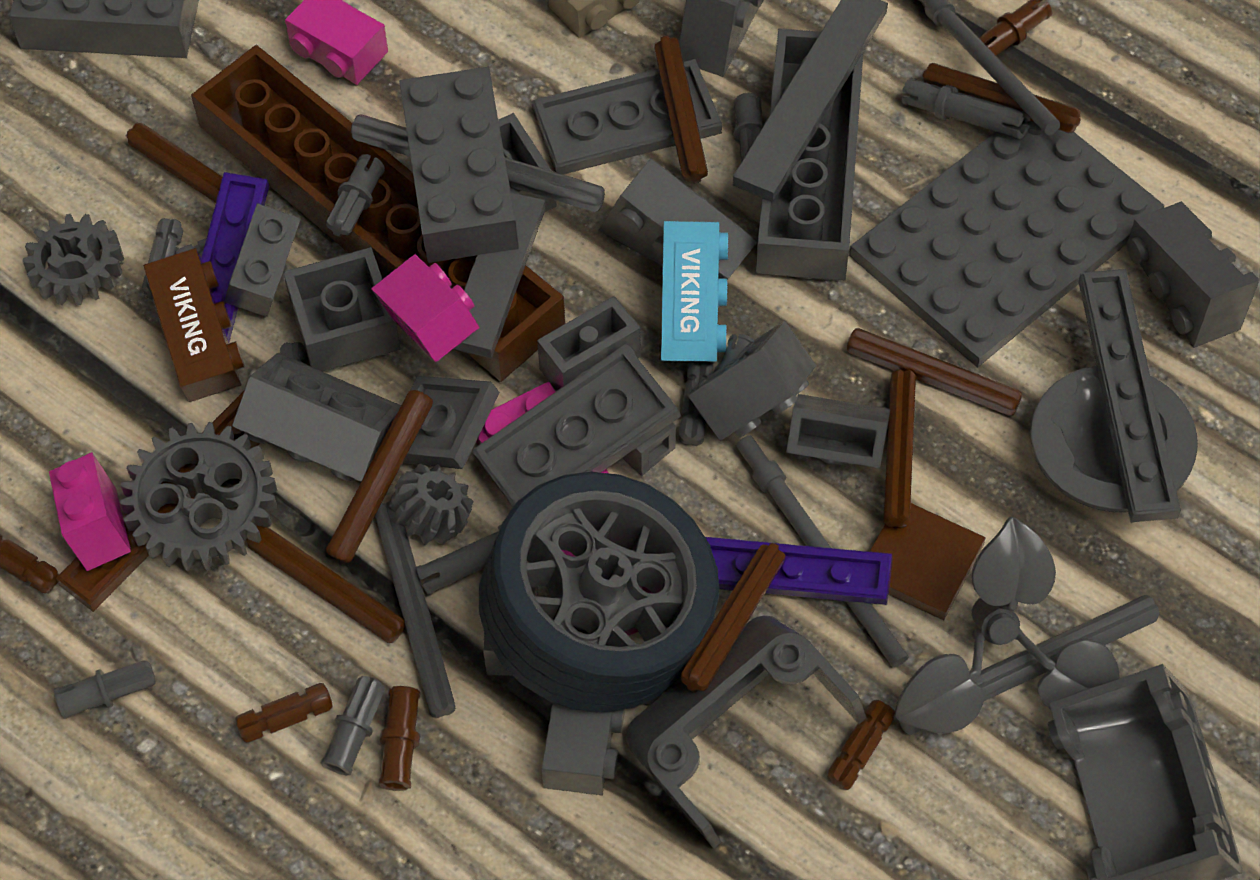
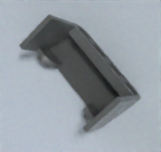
(666, 729)

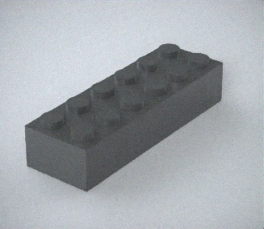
(811, 216)

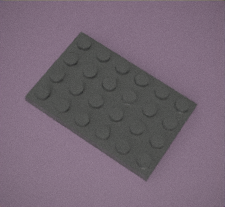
(1003, 236)

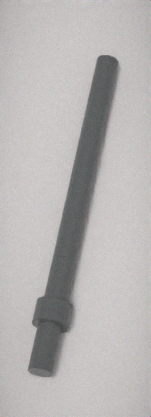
(944, 15)
(771, 480)

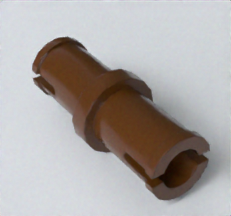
(1013, 27)
(399, 738)

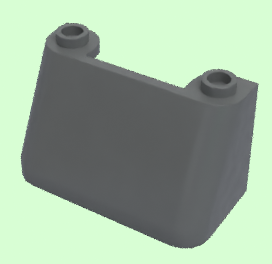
(1146, 780)

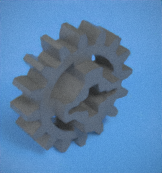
(73, 259)

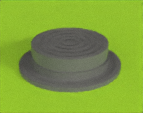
(1076, 442)

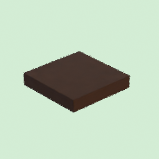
(929, 560)

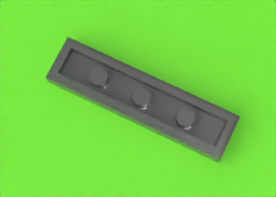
(497, 276)

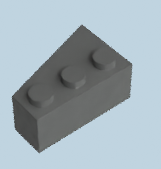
(715, 31)
(660, 197)
(1191, 274)

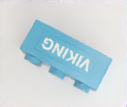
(693, 291)

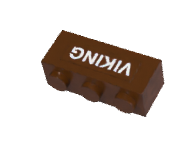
(194, 324)

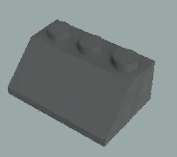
(314, 416)

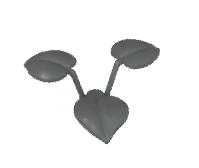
(1007, 571)

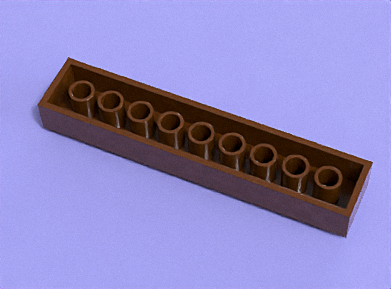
(309, 151)

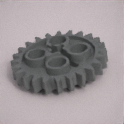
(180, 530)

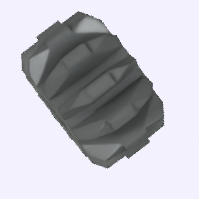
(431, 504)

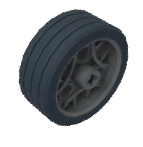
(620, 541)

